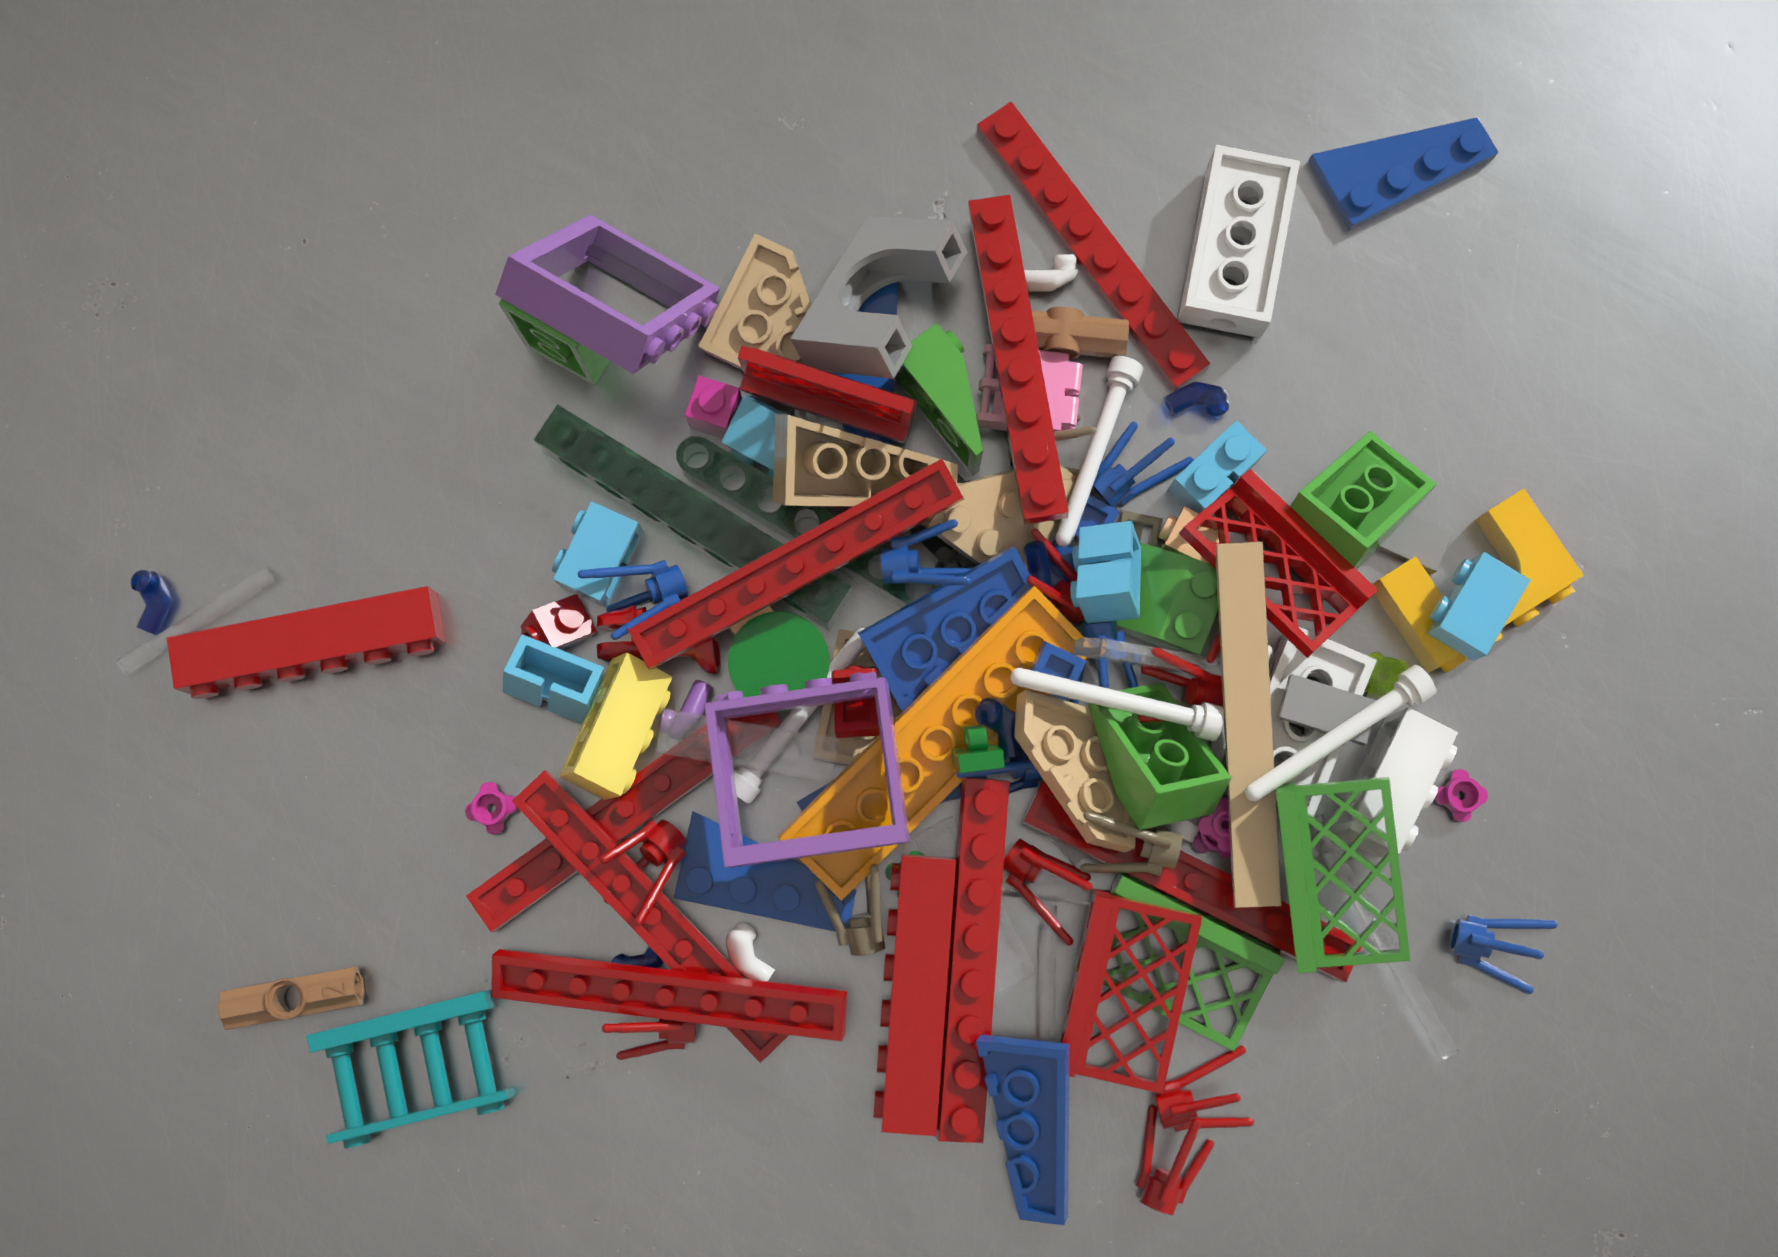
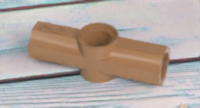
(1073, 333)
(266, 1001)

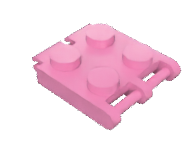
(1062, 388)

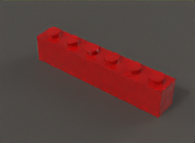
(306, 641)
(917, 995)

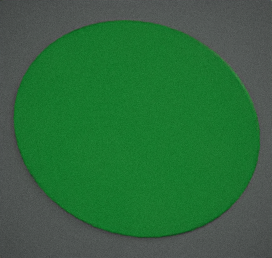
(777, 651)

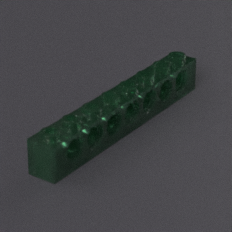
(677, 507)

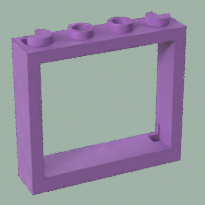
(534, 287)
(778, 698)

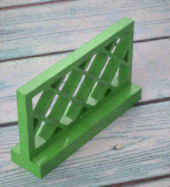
(1301, 876)
(1213, 935)

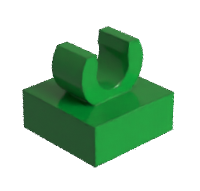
(977, 754)

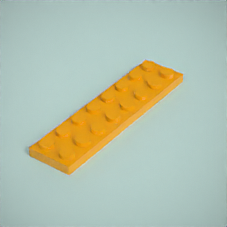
(925, 740)

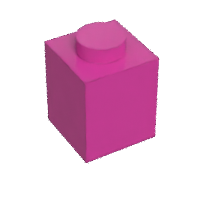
(712, 406)

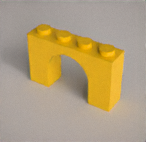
(1523, 544)

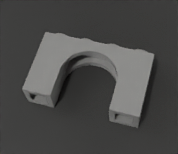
(881, 253)

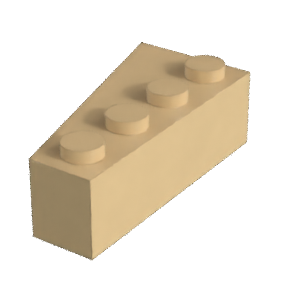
(836, 467)

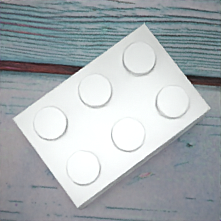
(1410, 753)

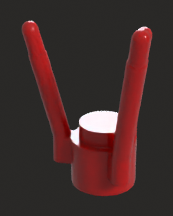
(1061, 593)
(1204, 688)
(660, 845)
(1028, 862)
(675, 1031)
(1178, 1107)
(1166, 1187)

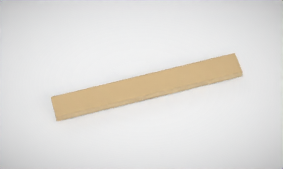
(1247, 722)

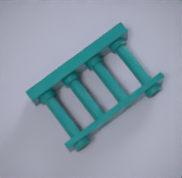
(382, 1035)

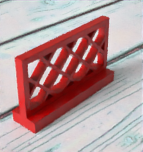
(826, 394)
(1294, 546)
(1088, 984)

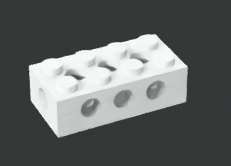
(1269, 187)
(1329, 665)

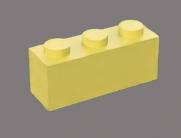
(617, 727)

